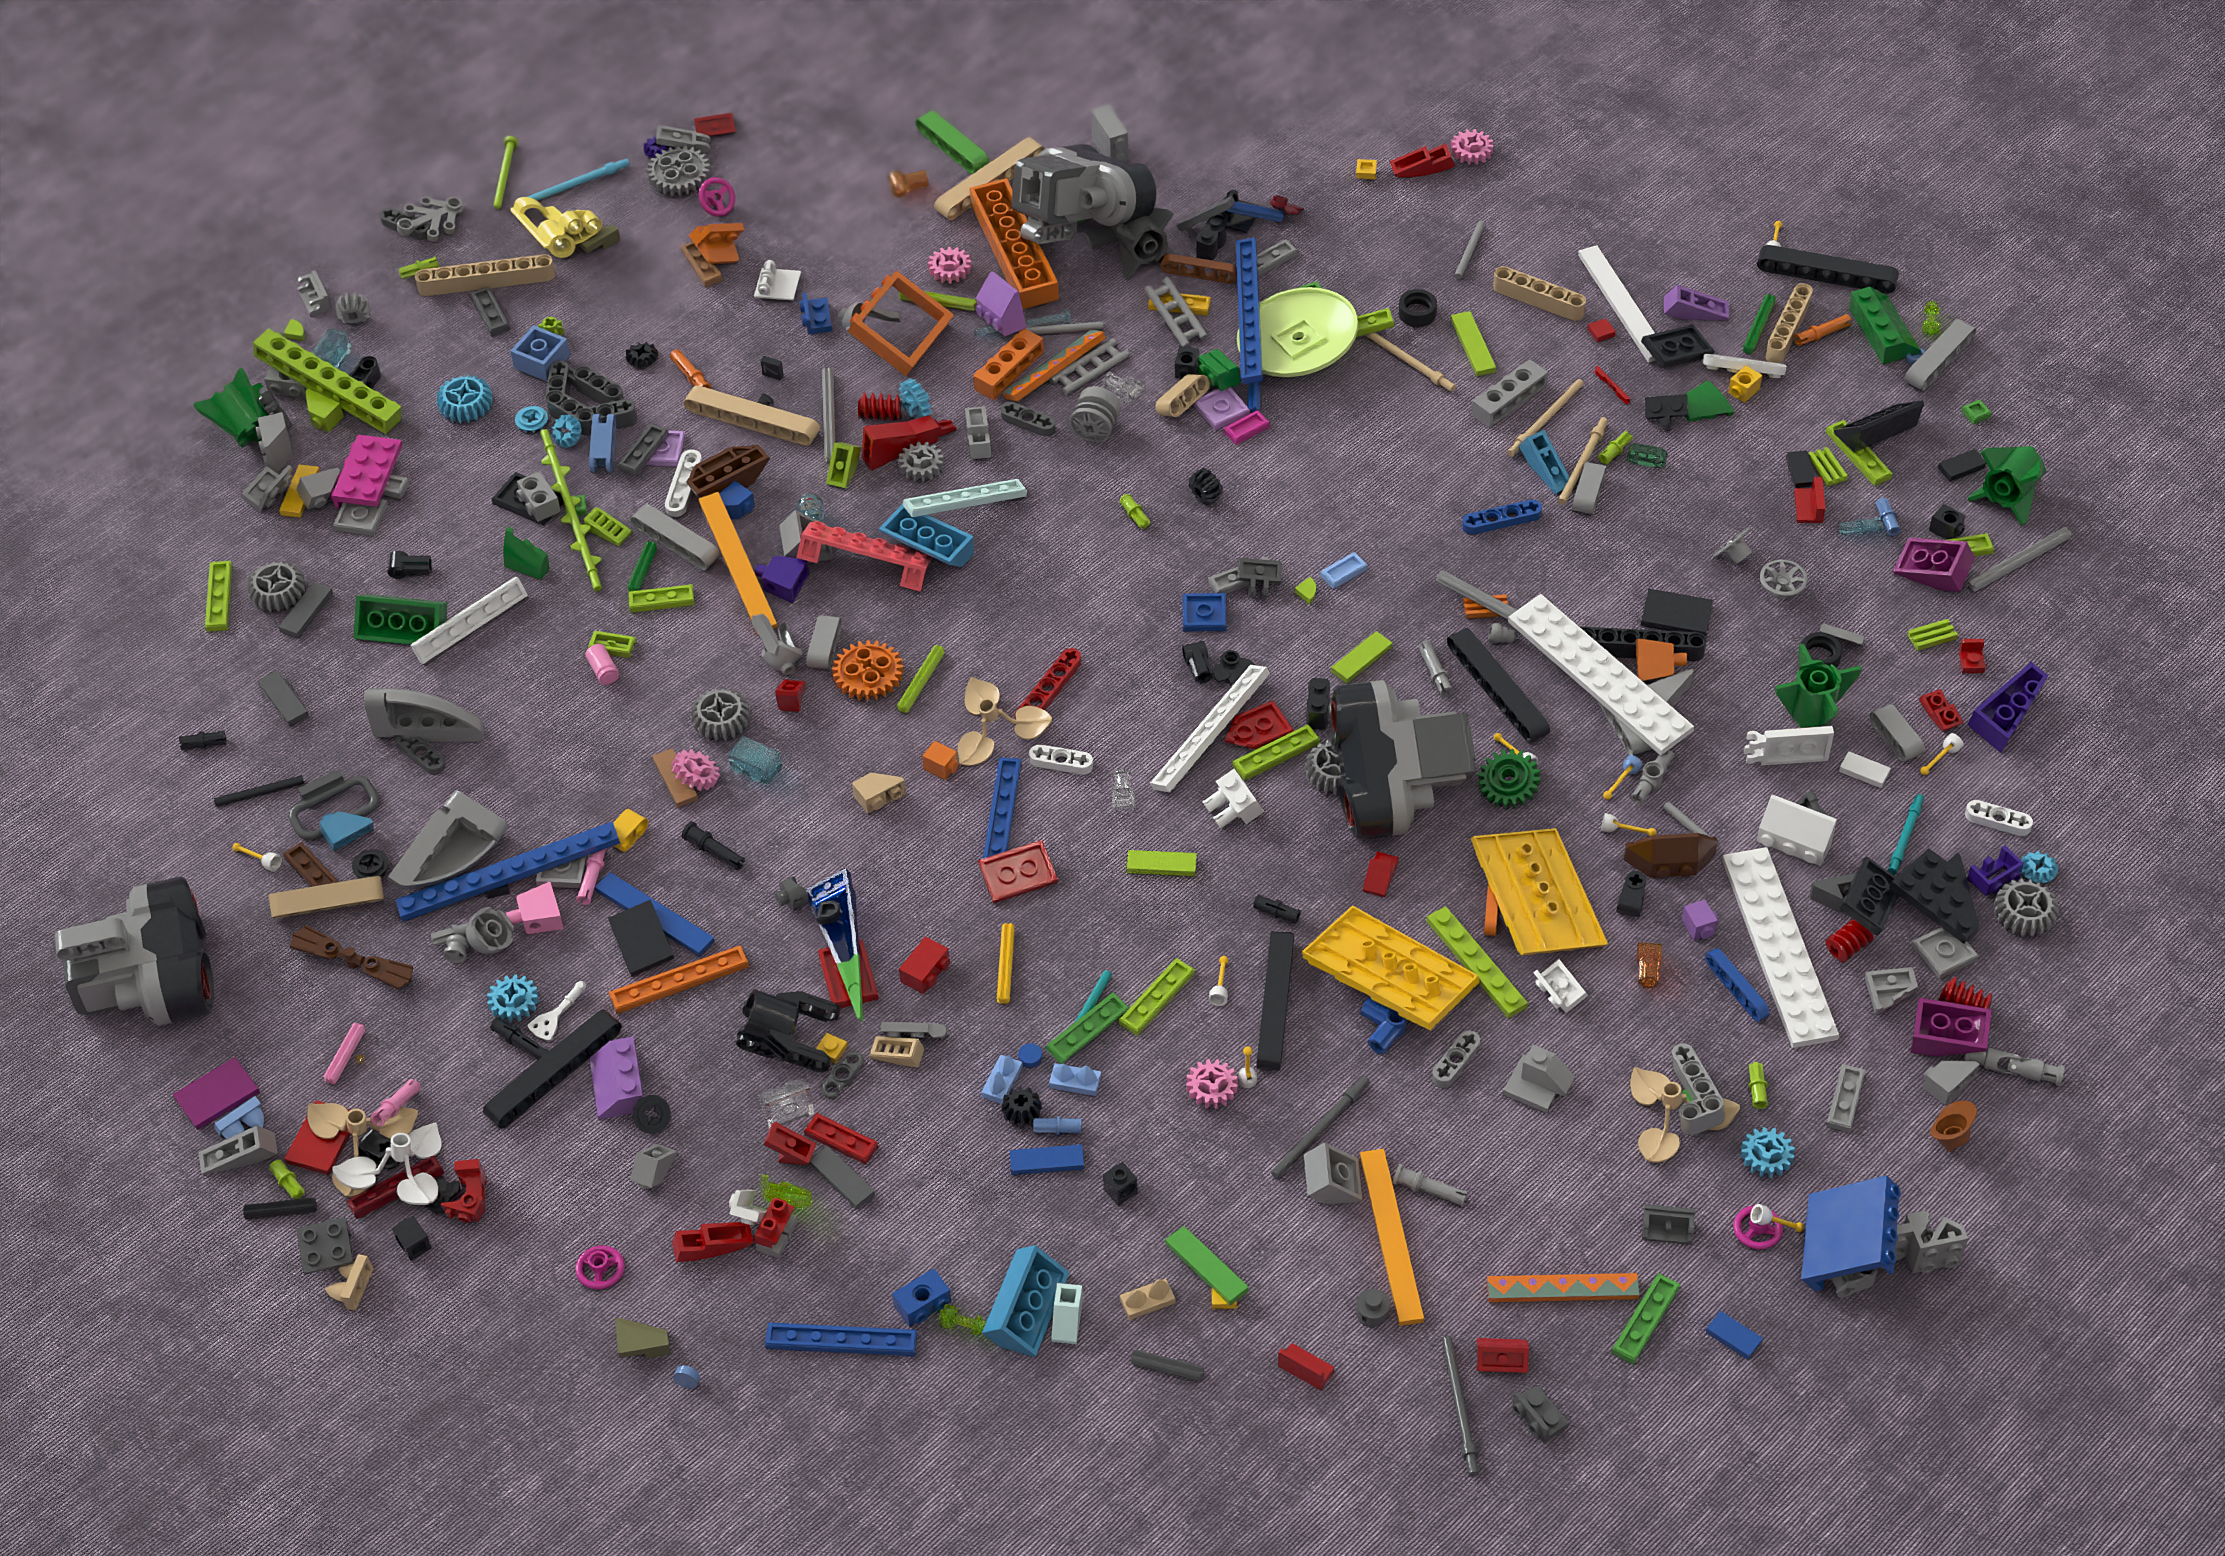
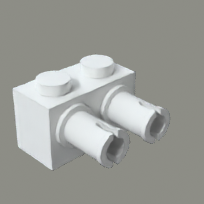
(1240, 797)

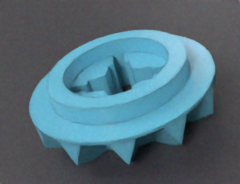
(527, 414)
(566, 439)
(2045, 873)

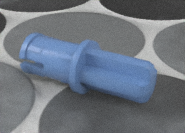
(1888, 517)
(1057, 1125)

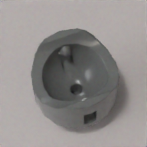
(789, 894)
(1372, 1307)

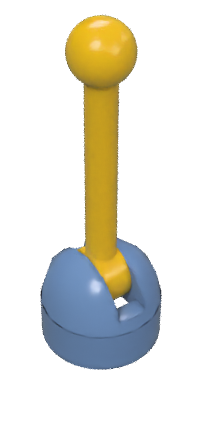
(1630, 766)

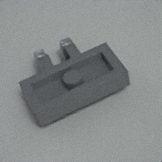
(271, 405)
(1259, 571)

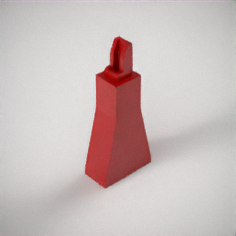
(885, 441)

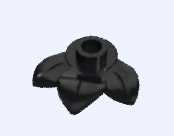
(1231, 667)
(445, 1193)

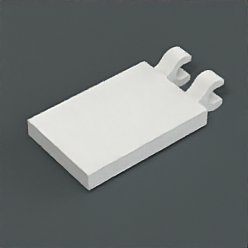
(1789, 745)

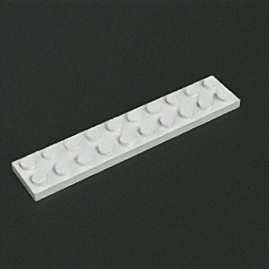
(1601, 674)
(1780, 948)

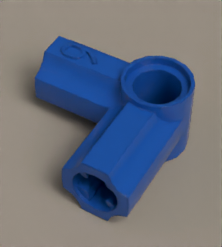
(1388, 1030)

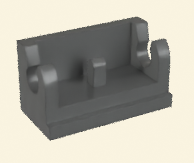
(1668, 1224)

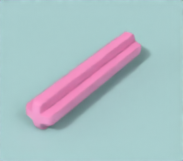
(344, 1053)

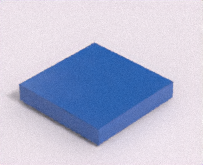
(1204, 612)

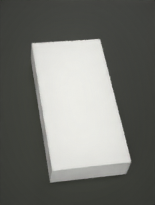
(1864, 769)

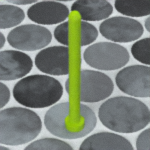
(510, 143)

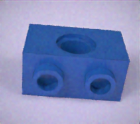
(926, 1286)

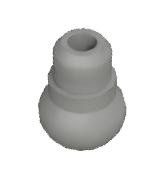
(1502, 634)

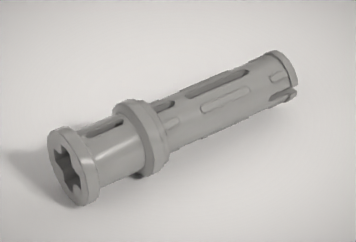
(1419, 1181)

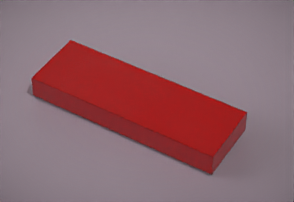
(841, 1138)

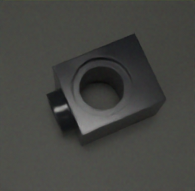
(1186, 361)
(1947, 523)
(1120, 1183)
(411, 1237)

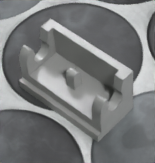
(313, 294)

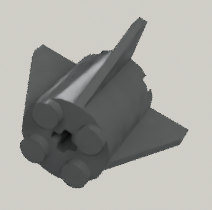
(1143, 240)

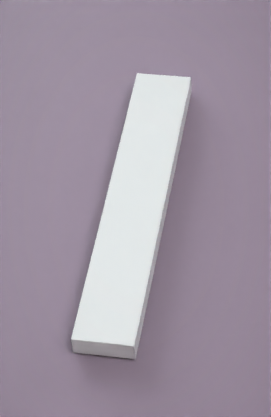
(469, 620)

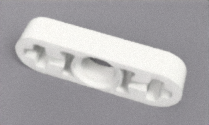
(1066, 766)
(1981, 819)

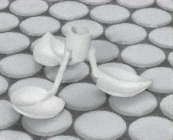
(417, 1190)

